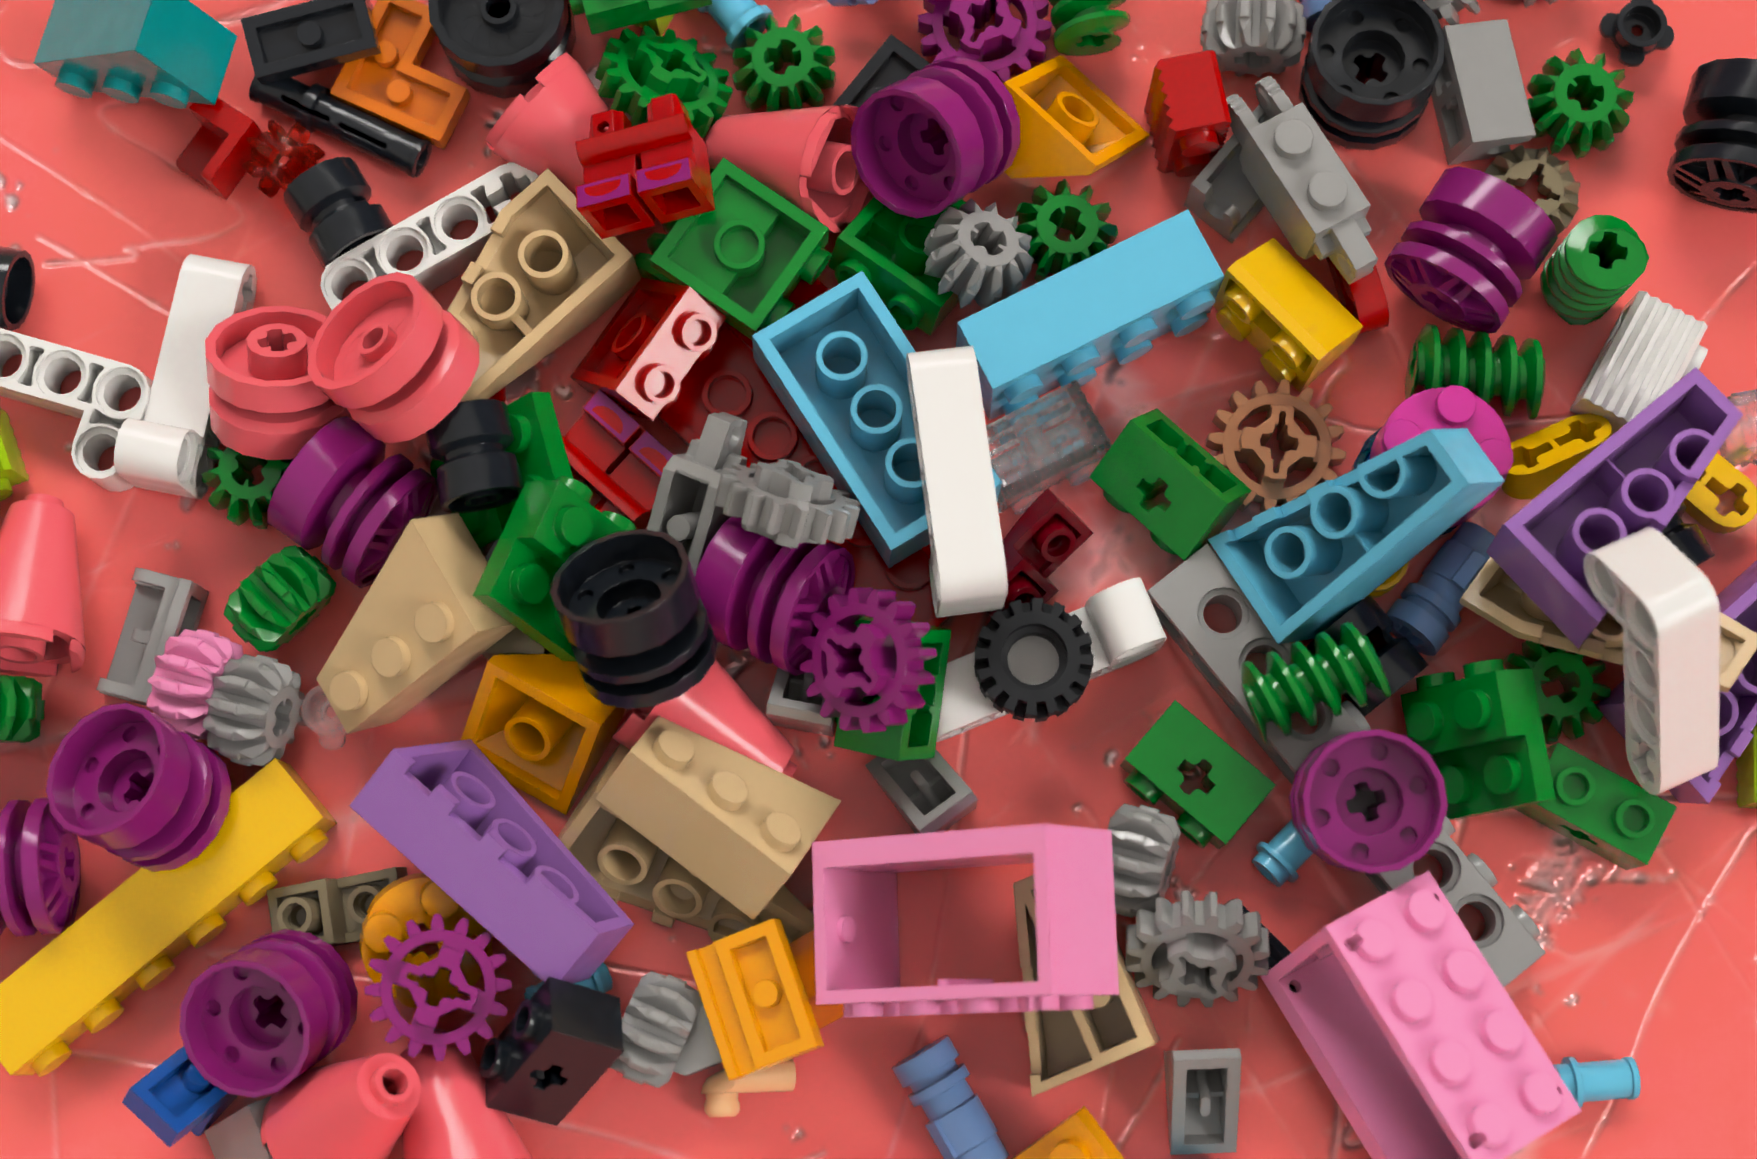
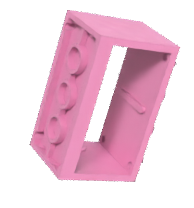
(859, 920)
(1418, 1033)

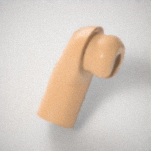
(723, 1093)

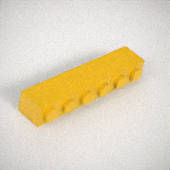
(152, 919)

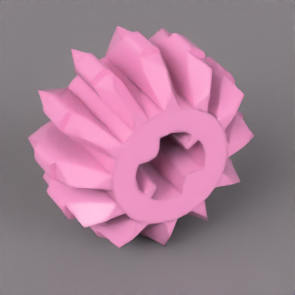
(186, 678)

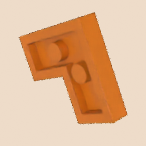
(394, 83)

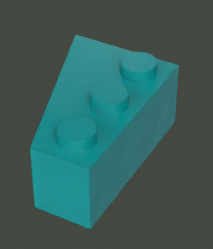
(136, 50)

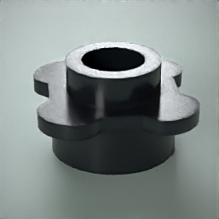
(1649, 19)

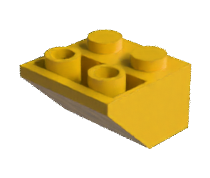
(1284, 314)

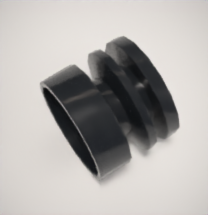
(1377, 40)
(1719, 144)
(634, 618)

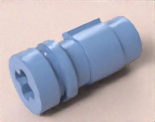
(1432, 604)
(954, 1112)

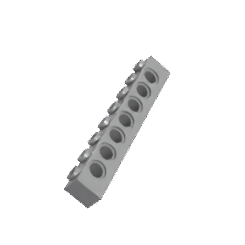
(1180, 604)

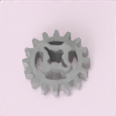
(787, 503)
(1197, 949)

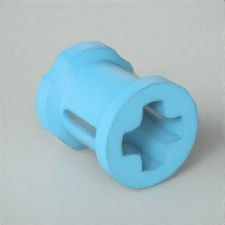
(736, 16)

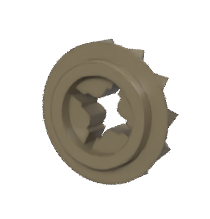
(1553, 178)

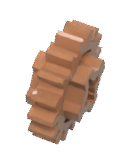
(1300, 449)

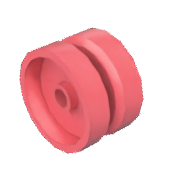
(393, 358)
(261, 382)

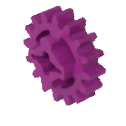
(1004, 40)
(868, 659)
(426, 1017)

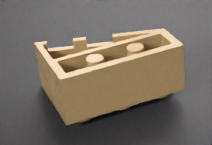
(412, 626)
(717, 812)
(1077, 1041)

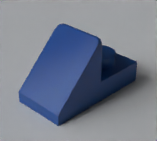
(176, 1099)

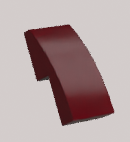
(1039, 546)

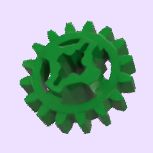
(654, 66)

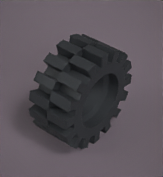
(1033, 620)

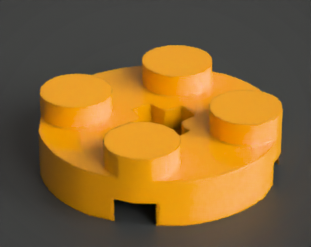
(416, 899)

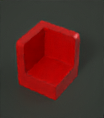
(218, 147)

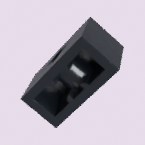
(552, 1051)

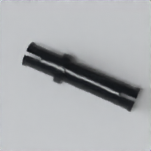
(366, 133)

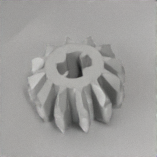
(1254, 34)
(977, 254)
(253, 710)
(1142, 856)
(656, 1028)

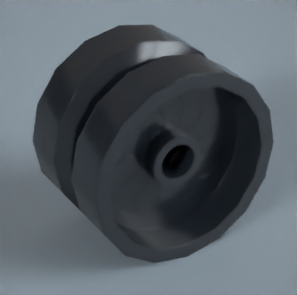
(502, 42)

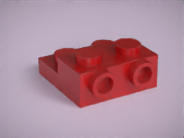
(650, 347)

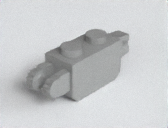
(1303, 181)
(690, 483)

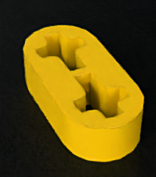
(1552, 452)
(1721, 477)

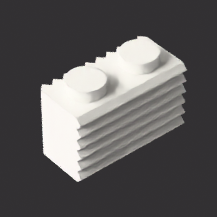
(1641, 360)

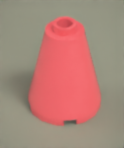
(546, 122)
(798, 156)
(40, 589)
(721, 713)
(342, 1110)
(453, 1112)

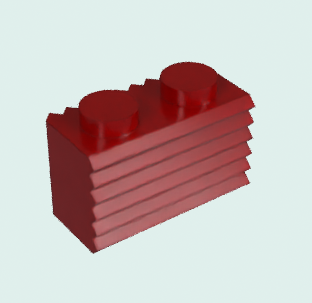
(1187, 112)

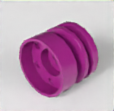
(935, 136)
(1471, 249)
(350, 499)
(767, 592)
(138, 787)
(1400, 823)
(37, 870)
(268, 1012)

